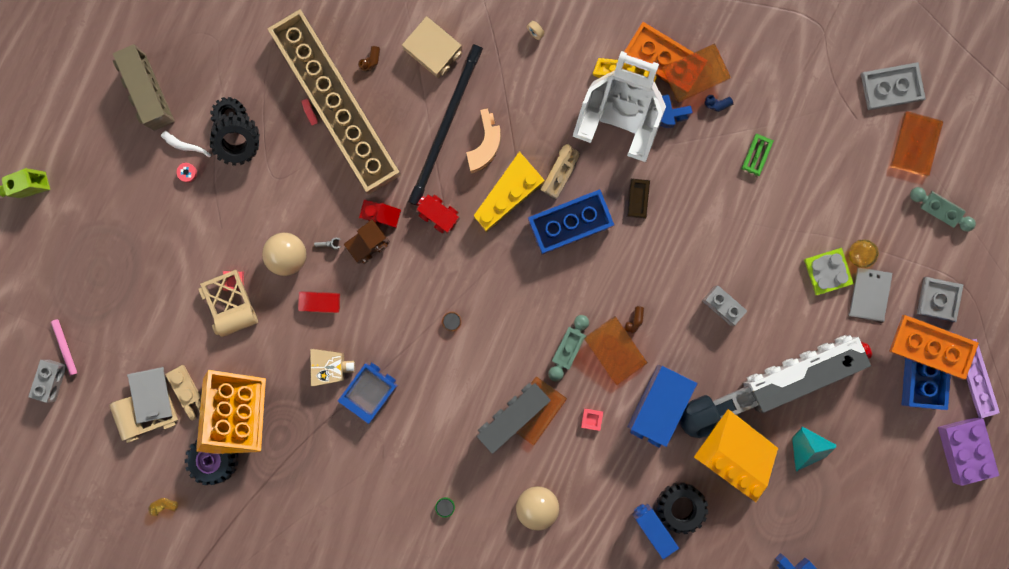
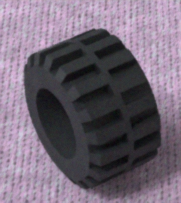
(230, 152)
(698, 512)

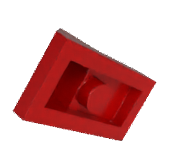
(380, 213)

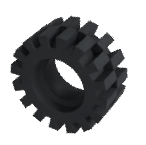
(224, 104)

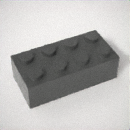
(508, 422)

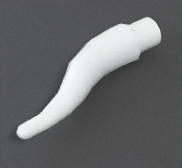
(171, 140)

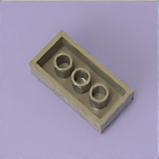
(143, 87)

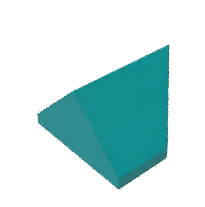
(809, 448)

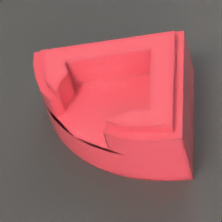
(309, 112)

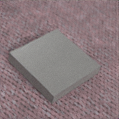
(940, 299)

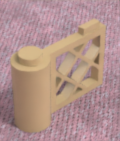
(232, 319)
(126, 422)

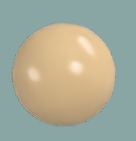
(284, 254)
(537, 508)

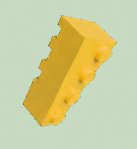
(512, 189)

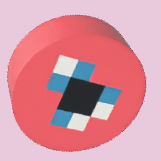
(186, 172)

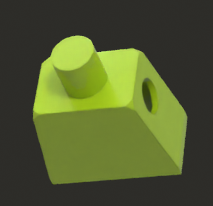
(24, 183)

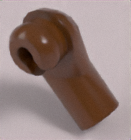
(371, 61)
(637, 322)

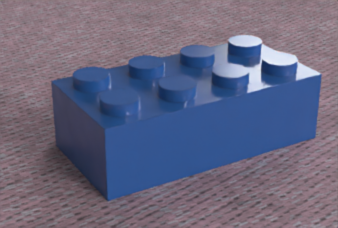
(571, 222)
(925, 386)

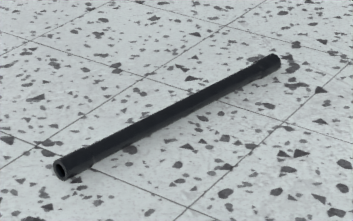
(471, 61)

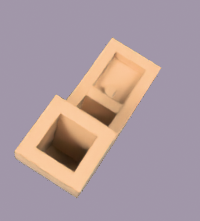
(488, 149)

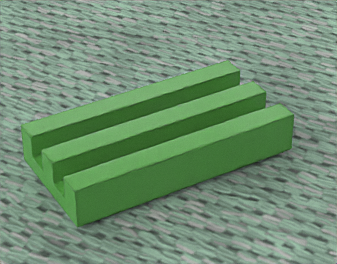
(751, 169)

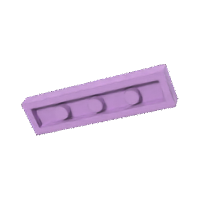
(981, 387)

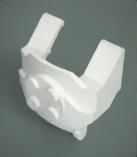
(625, 102)

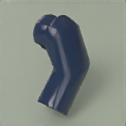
(717, 105)

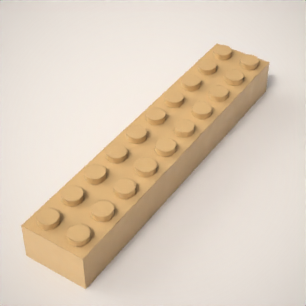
(334, 102)

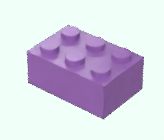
(968, 451)

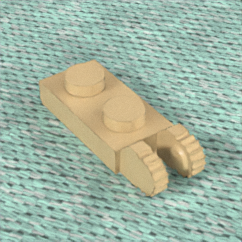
(560, 171)
(184, 389)

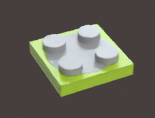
(828, 271)

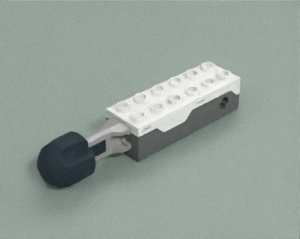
(780, 384)

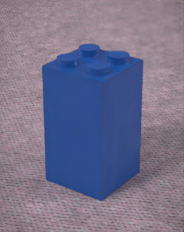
(661, 406)

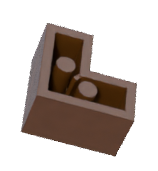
(366, 242)

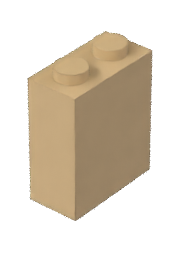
(432, 47)

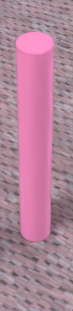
(64, 347)

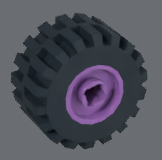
(210, 467)

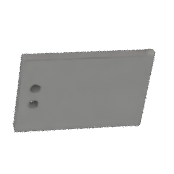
(870, 294)
(149, 395)

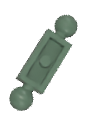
(942, 209)
(568, 348)

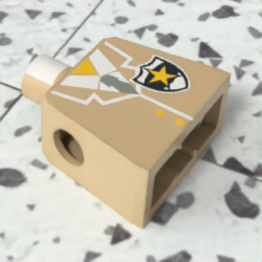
(328, 367)

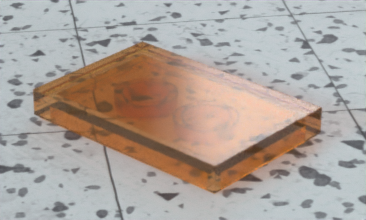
(696, 73)
(916, 143)
(615, 350)
(536, 425)

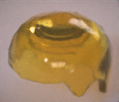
(863, 253)

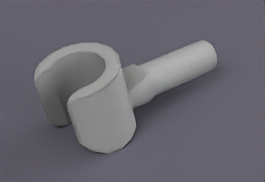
(327, 244)

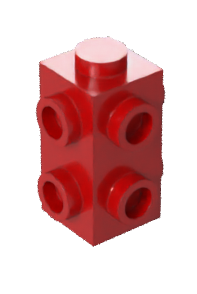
(433, 210)

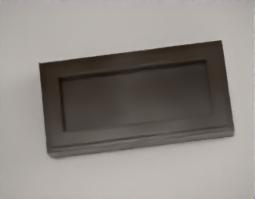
(638, 198)

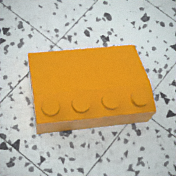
(231, 413)
(739, 455)

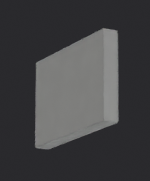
(893, 86)

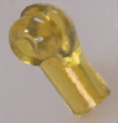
(160, 504)

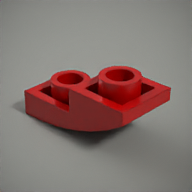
(319, 302)

